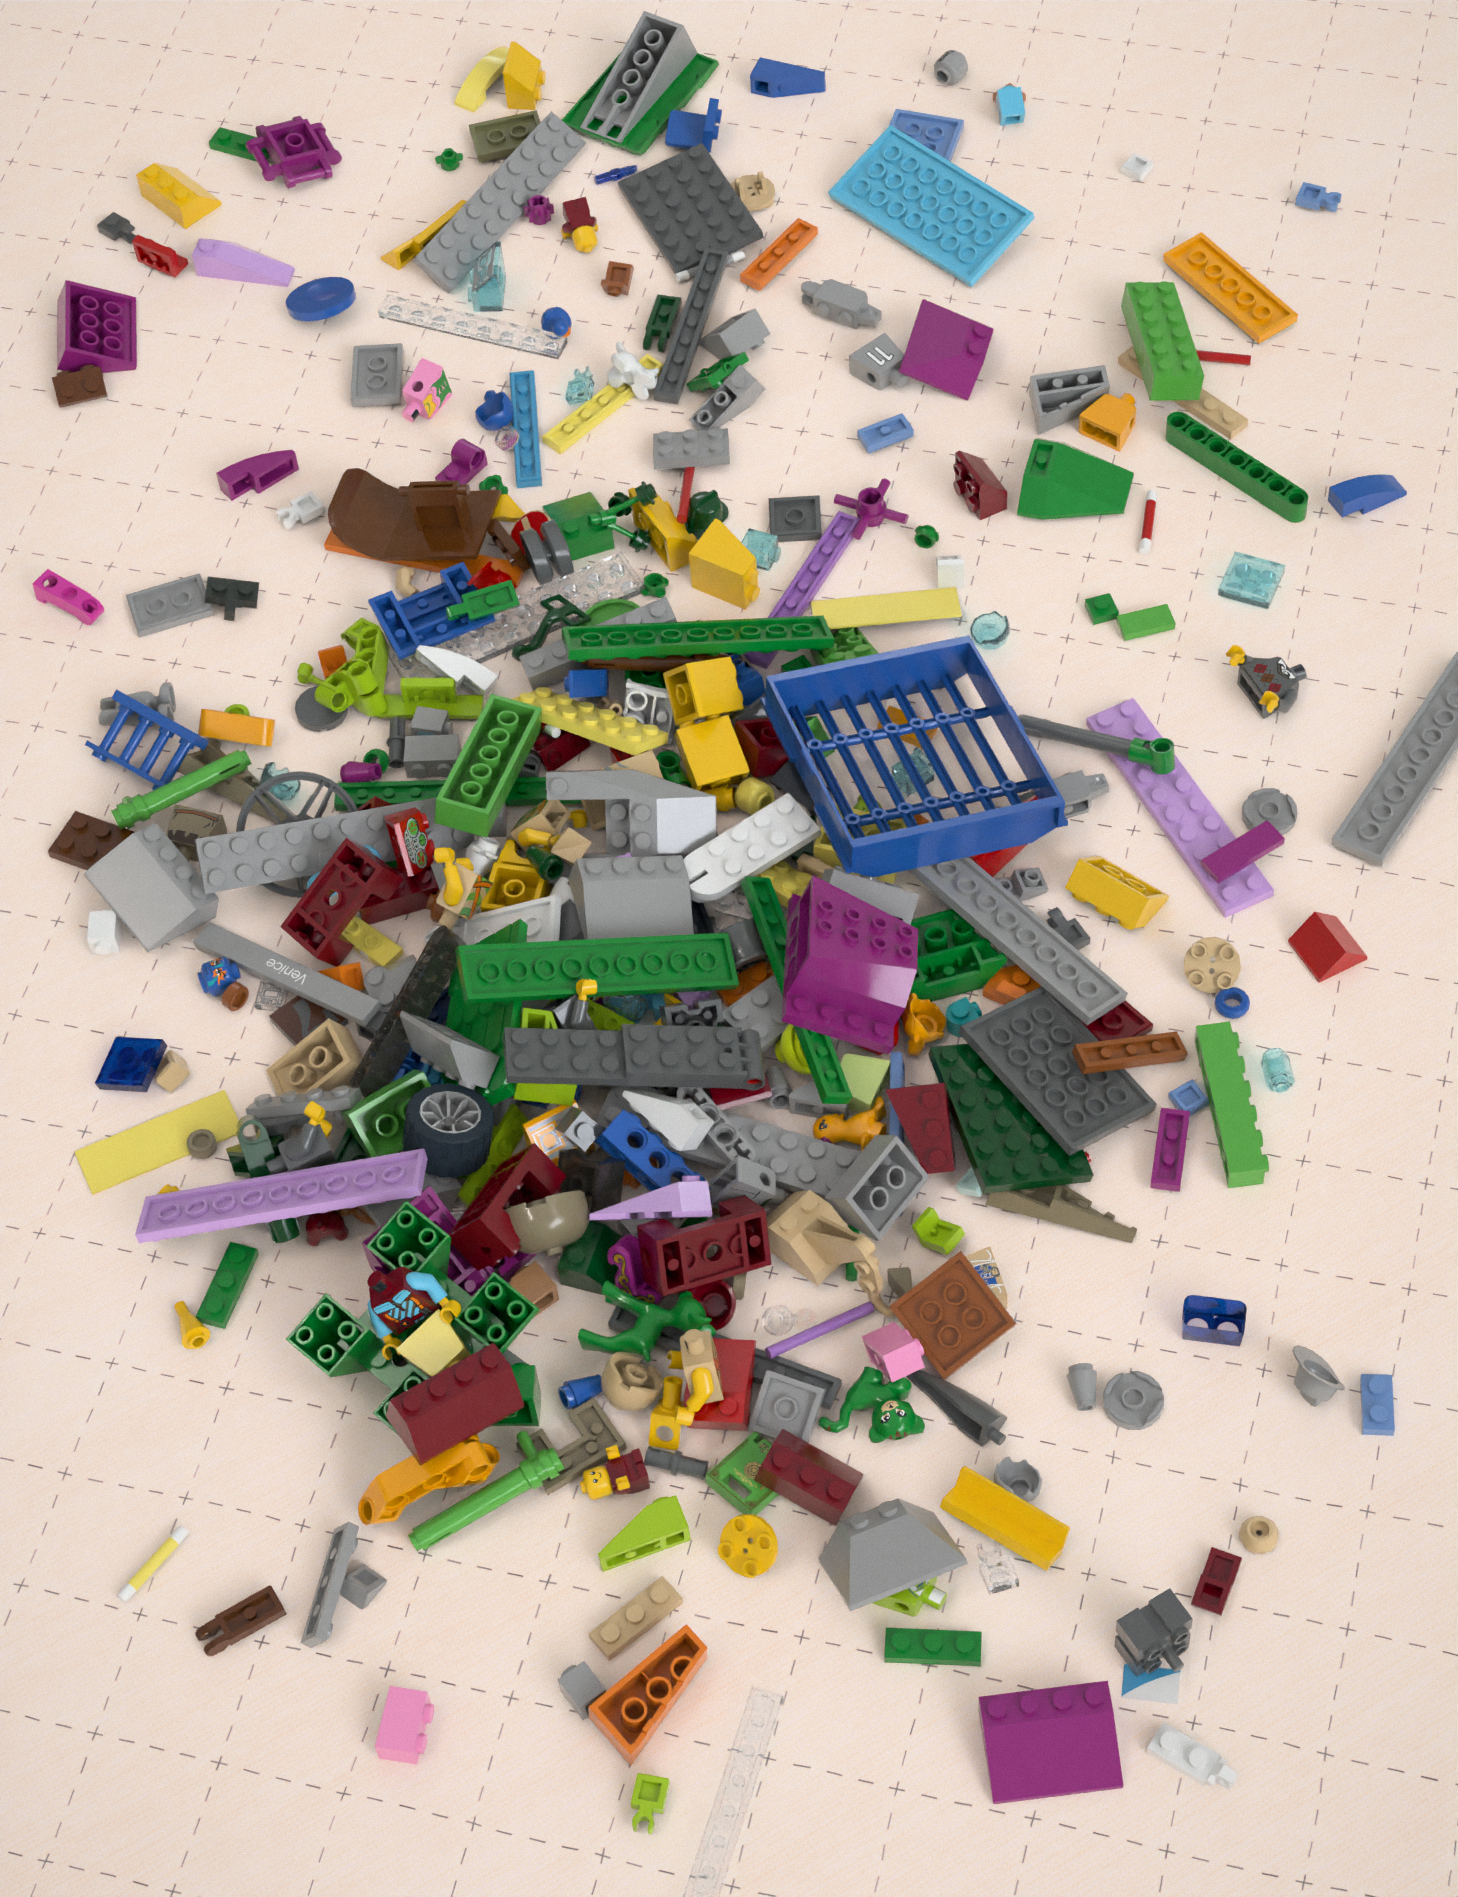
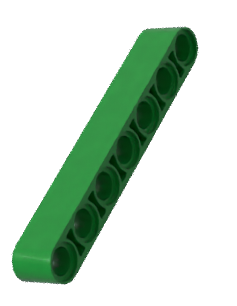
(1236, 467)

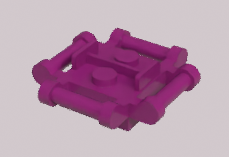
(295, 150)

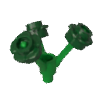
(621, 505)

